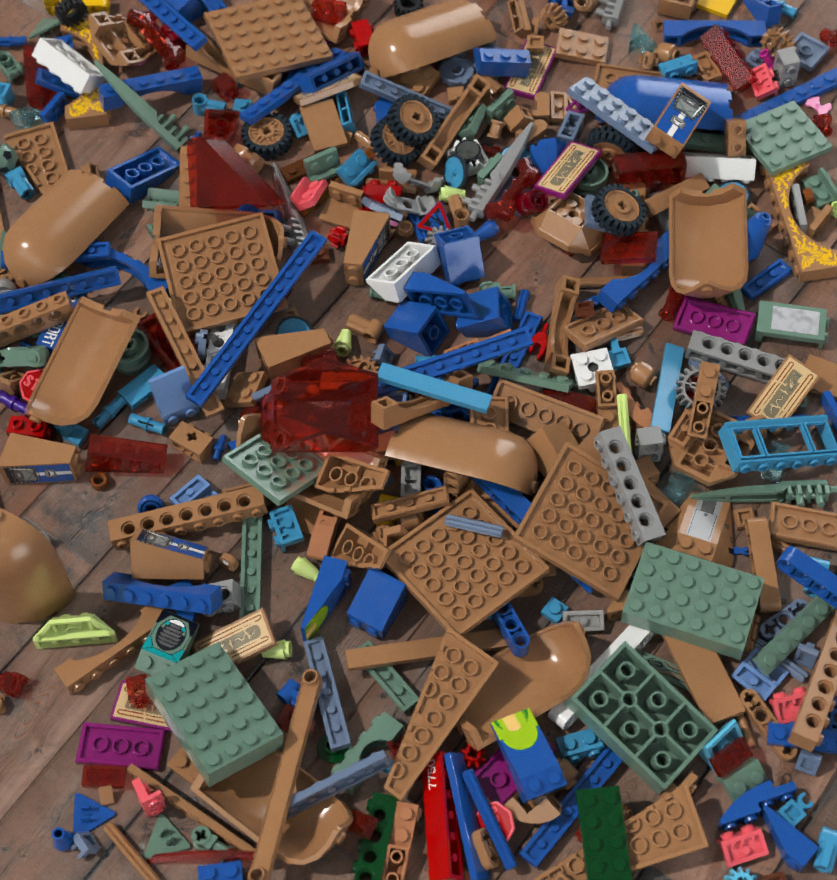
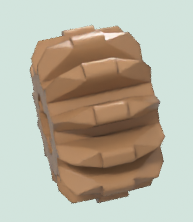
(554, 16)

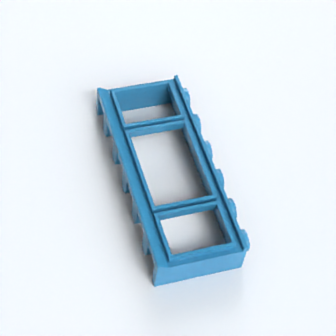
(779, 460)

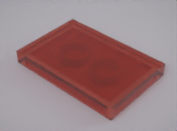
(637, 248)

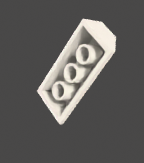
(68, 65)
(720, 167)
(395, 272)

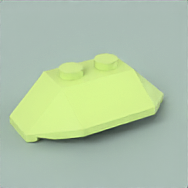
(74, 631)

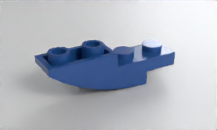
(748, 805)

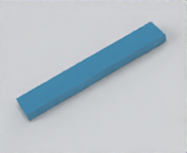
(434, 388)
(665, 392)

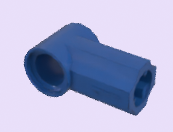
(289, 693)

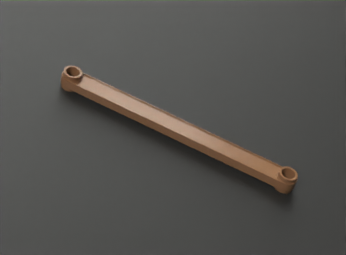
(286, 776)

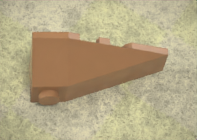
(349, 475)
(360, 549)

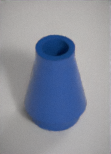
(487, 230)
(61, 839)

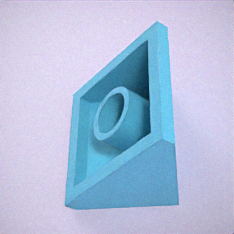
(723, 737)

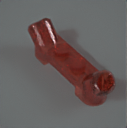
(146, 23)
(506, 206)

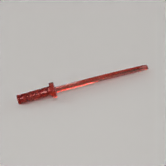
(229, 854)

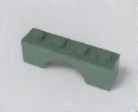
(382, 729)

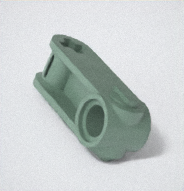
(24, 356)

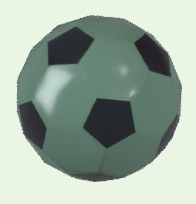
(8, 158)

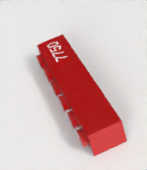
(441, 822)

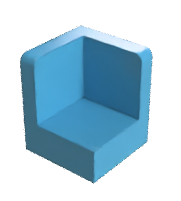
(6, 94)

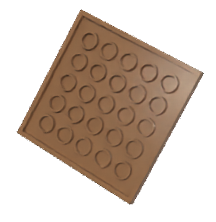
(267, 38)
(218, 271)
(582, 525)
(461, 572)

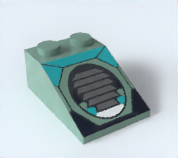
(167, 642)

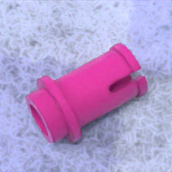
(767, 58)

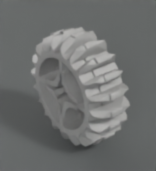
(691, 387)

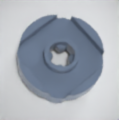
(452, 79)
(201, 341)

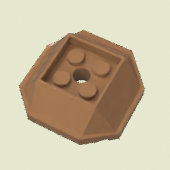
(565, 226)
(695, 460)

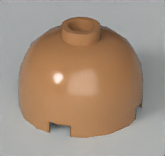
(252, 159)

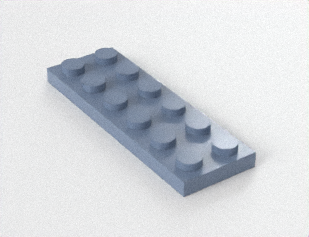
(613, 111)

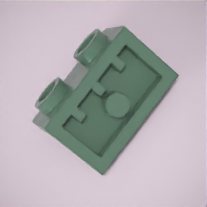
(500, 107)
(472, 123)
(322, 164)
(822, 187)

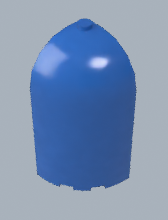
(651, 94)

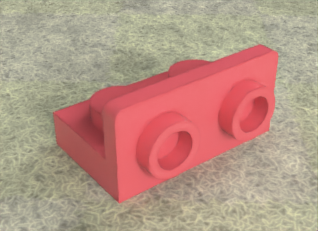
(765, 85)
(308, 193)
(787, 705)
(151, 802)
(742, 845)

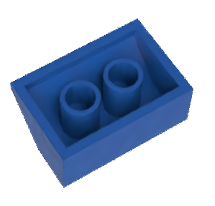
(502, 62)

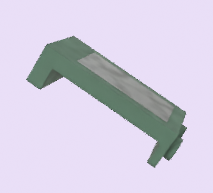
(791, 322)

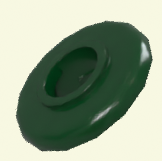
(327, 755)

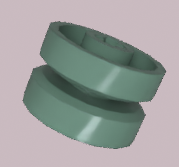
(593, 180)
(136, 356)

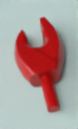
(540, 340)

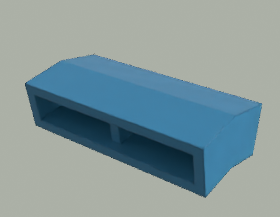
(346, 112)
(139, 389)

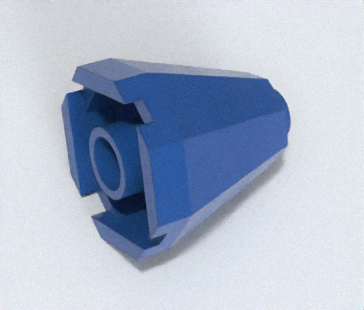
(546, 153)

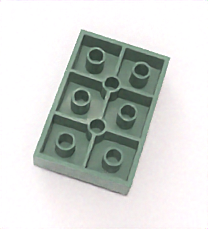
(692, 600)
(214, 713)
(641, 717)

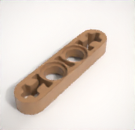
(762, 726)

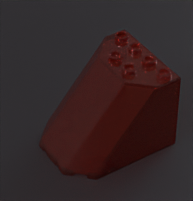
(224, 179)
(321, 409)

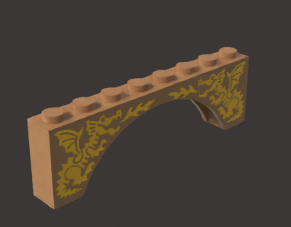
(86, 109)
(808, 257)

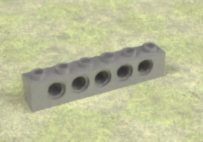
(732, 362)
(615, 439)

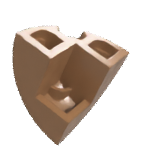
(535, 811)

